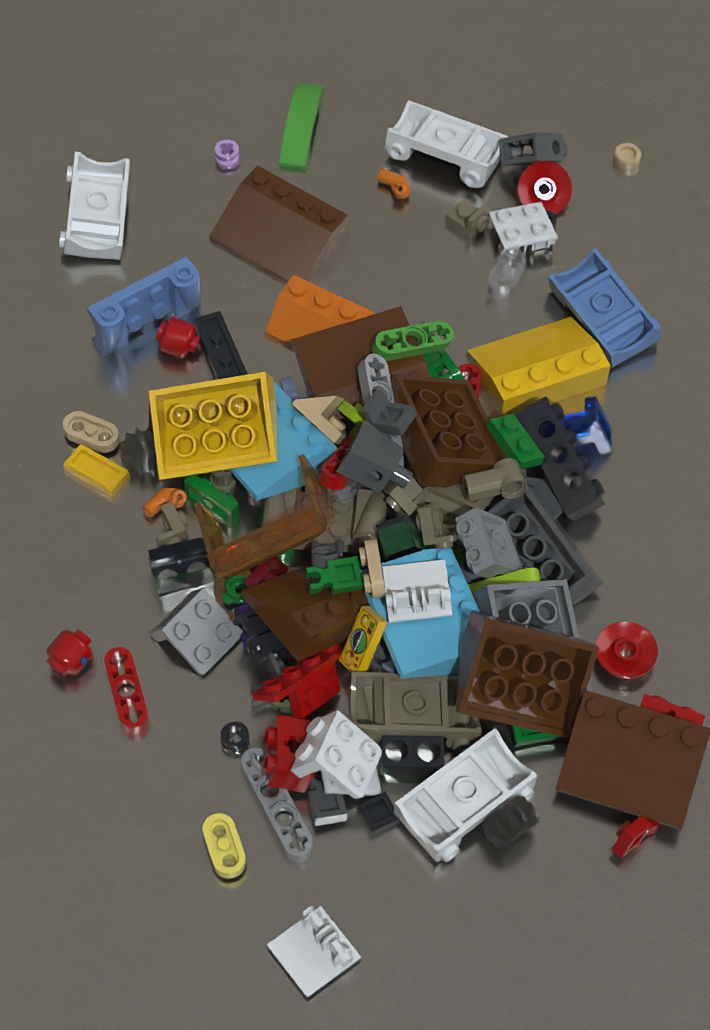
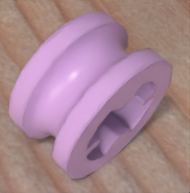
(227, 146)

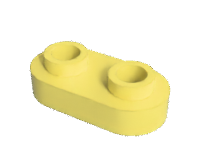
(224, 847)

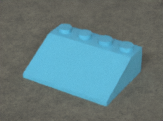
(295, 437)
(429, 644)

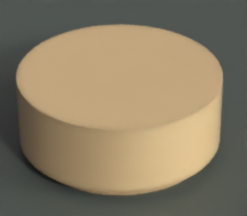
(627, 156)

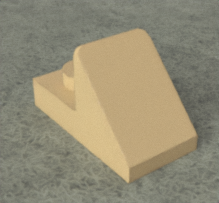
(319, 411)

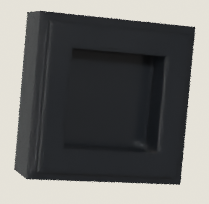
(378, 813)

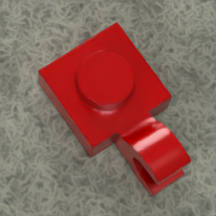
(631, 834)

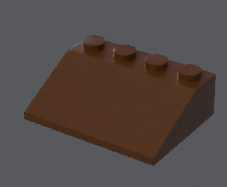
(279, 226)
(332, 356)
(448, 431)
(304, 620)
(523, 674)
(633, 759)

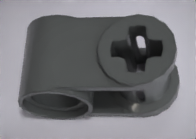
(324, 552)

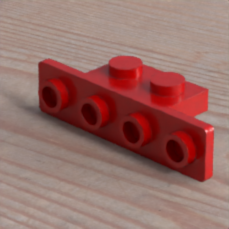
(306, 683)

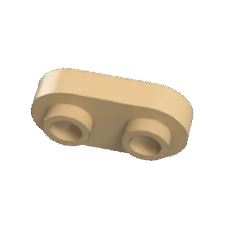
(93, 431)
(374, 580)

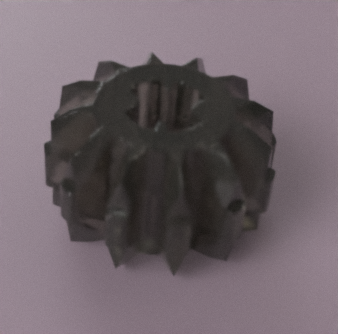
(139, 452)
(510, 822)

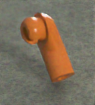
(396, 181)
(162, 497)

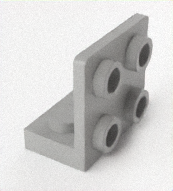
(198, 630)

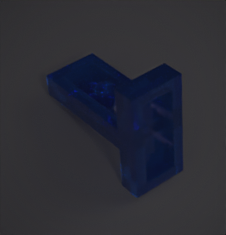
(589, 426)

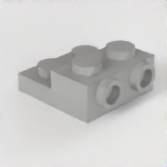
(487, 543)

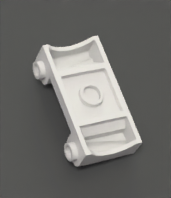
(446, 138)
(96, 208)
(463, 795)

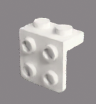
(338, 751)

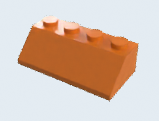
(307, 309)

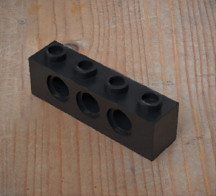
(588, 495)

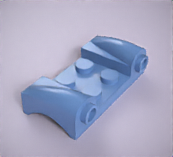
(151, 298)
(606, 308)

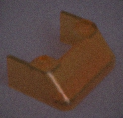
(272, 538)

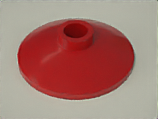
(552, 176)
(631, 639)

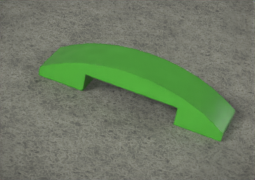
(300, 125)

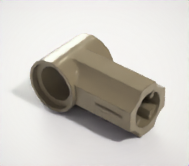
(503, 479)

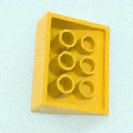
(540, 362)
(215, 425)

